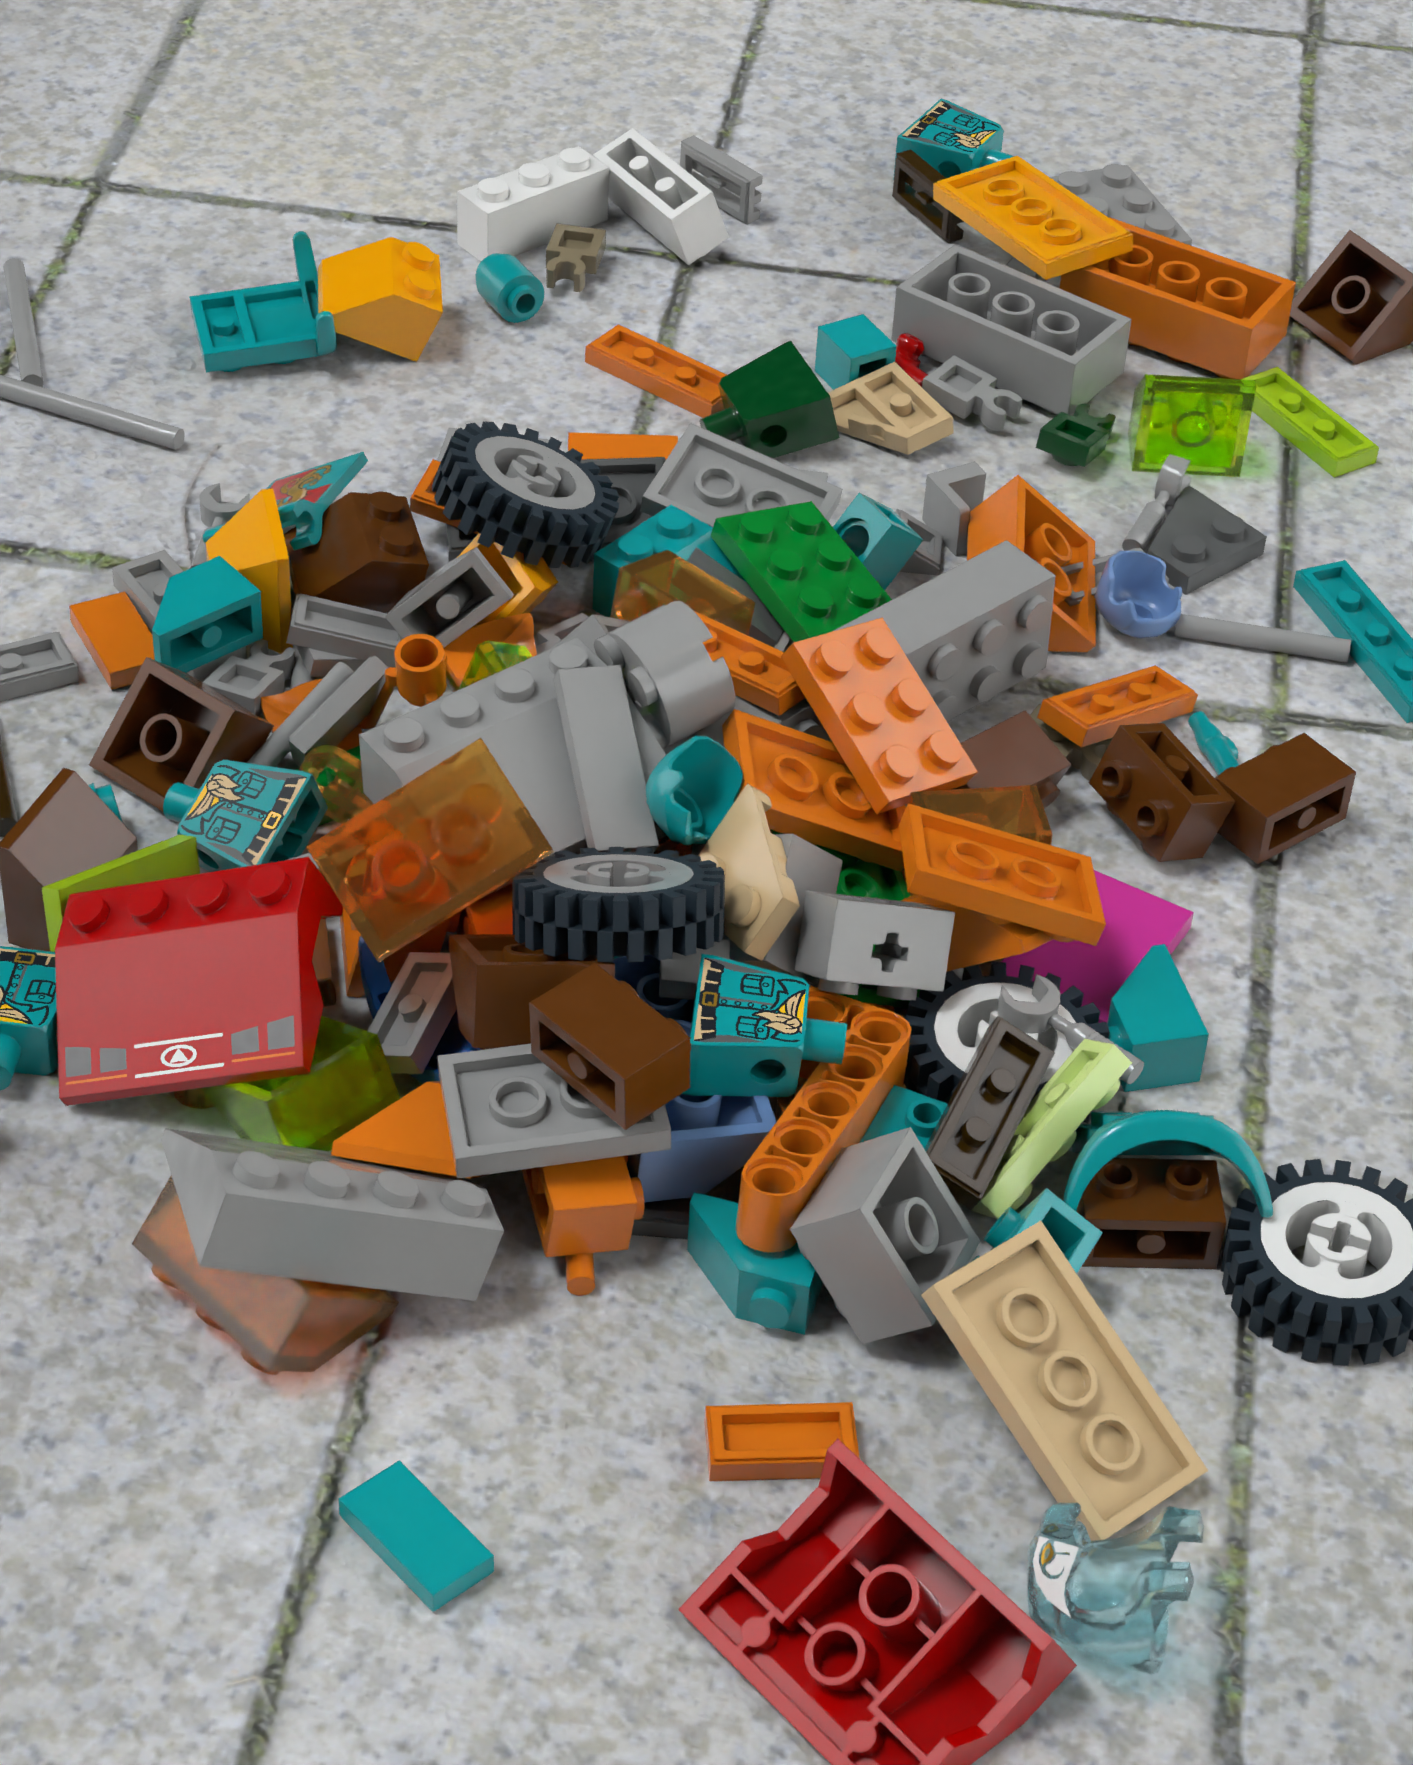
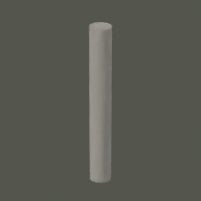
(1263, 638)
(277, 745)

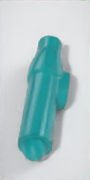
(1212, 743)

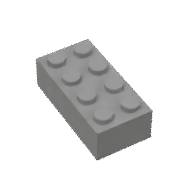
(1014, 328)

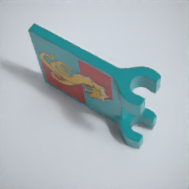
(307, 495)

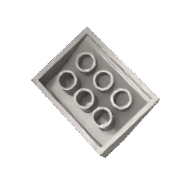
(522, 729)
(331, 1217)

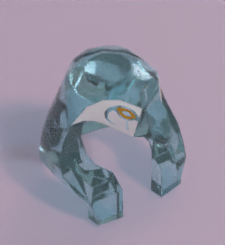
(1110, 1592)

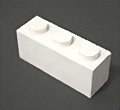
(662, 196)
(525, 204)

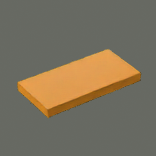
(1032, 217)

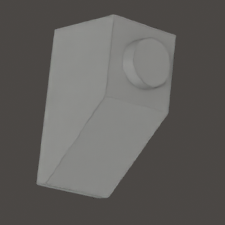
(451, 599)

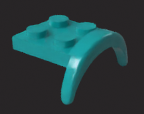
(265, 321)
(1161, 1134)

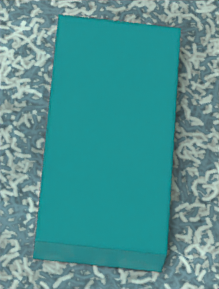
(416, 1535)

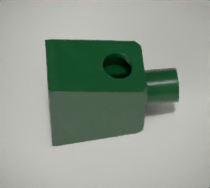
(774, 405)

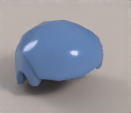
(1136, 595)

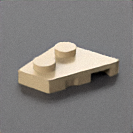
(890, 411)
(757, 888)

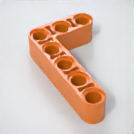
(821, 1119)

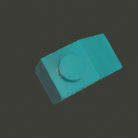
(206, 616)
(1158, 1023)
(754, 1284)

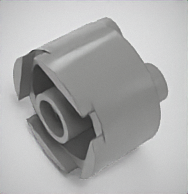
(670, 671)

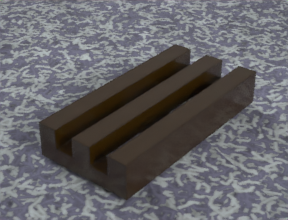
(920, 176)

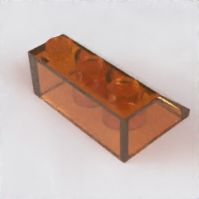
(429, 849)
(273, 1318)

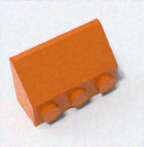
(1051, 539)

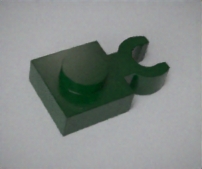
(1075, 438)

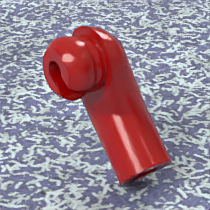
(907, 355)

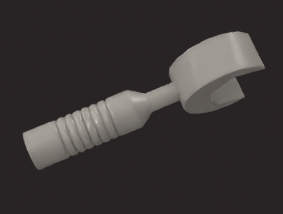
(1167, 490)
(214, 514)
(1042, 1015)

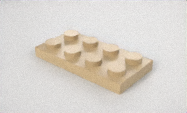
(1064, 1382)

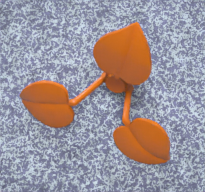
(420, 671)

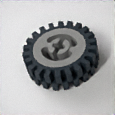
(525, 494)
(619, 904)

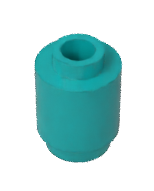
(509, 287)

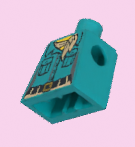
(953, 139)
(247, 814)
(27, 1013)
(754, 1031)

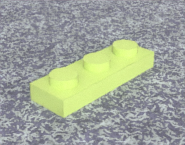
(1049, 1124)

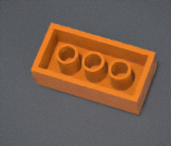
(1190, 302)

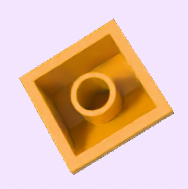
(384, 294)

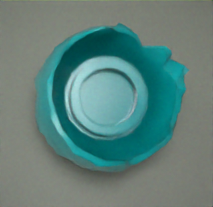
(693, 790)

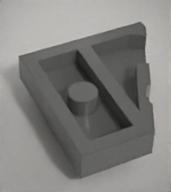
(1203, 541)

